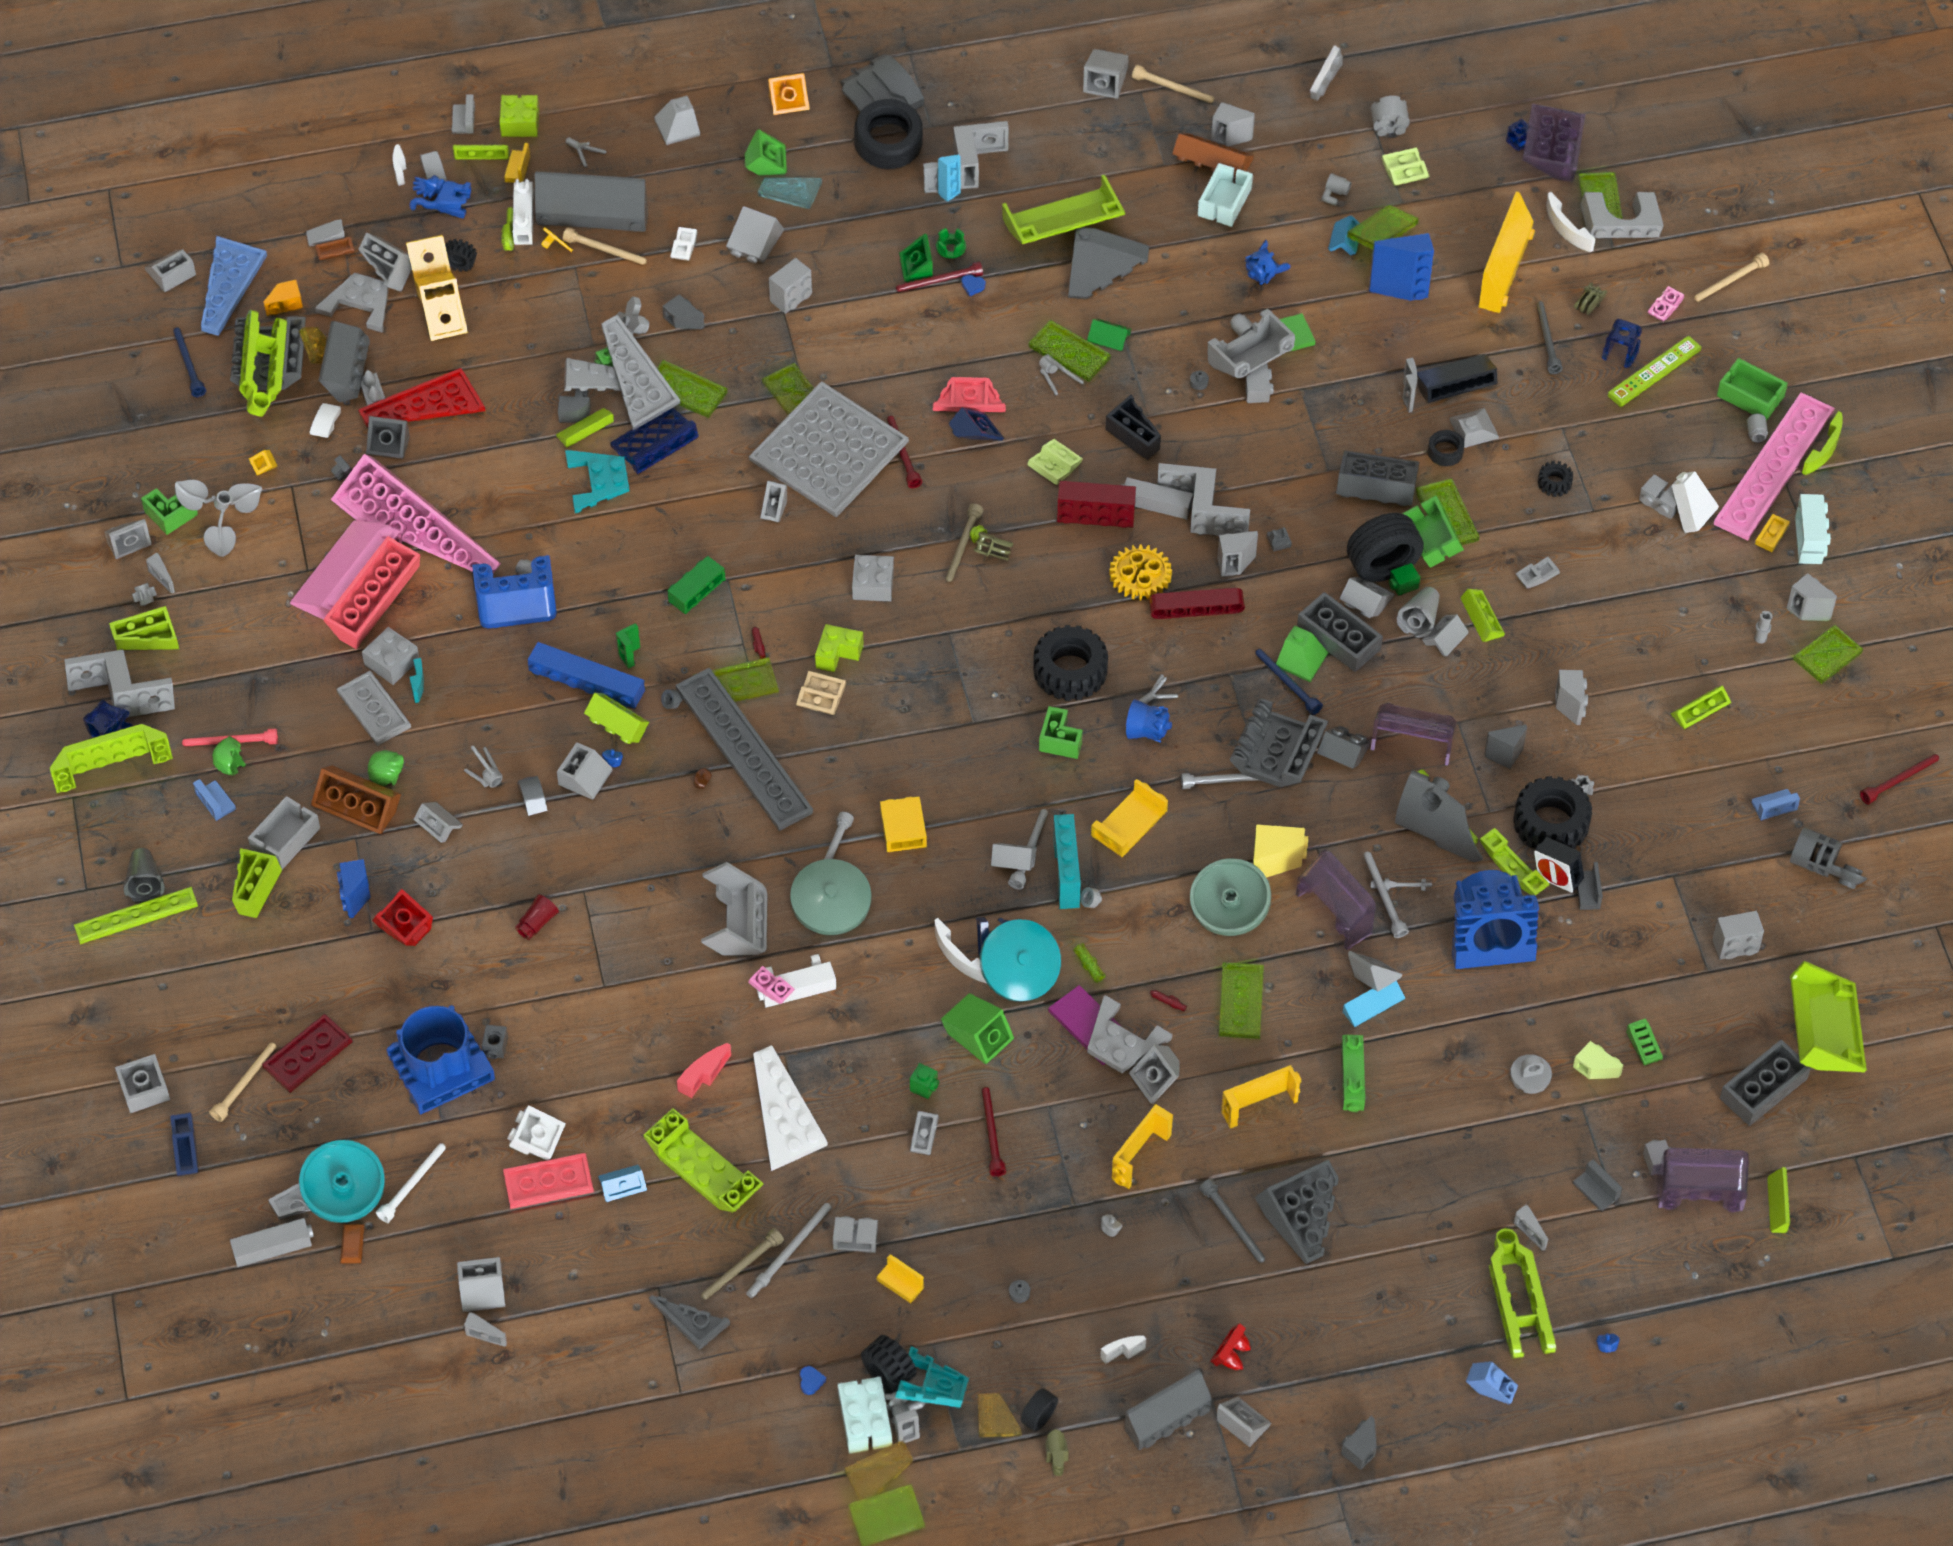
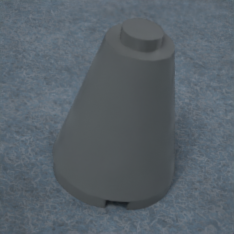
(143, 877)

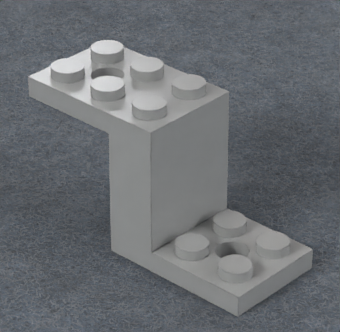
(968, 143)
(1205, 516)
(112, 670)

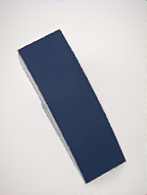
(184, 1144)

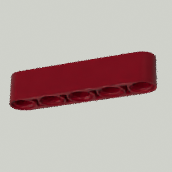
(1196, 603)

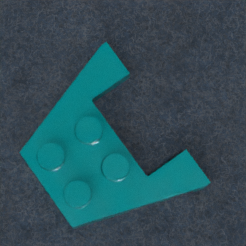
(606, 476)
(940, 1384)

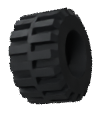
(889, 1361)

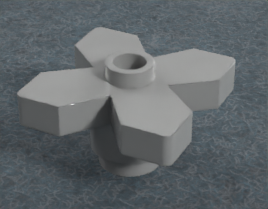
(632, 319)

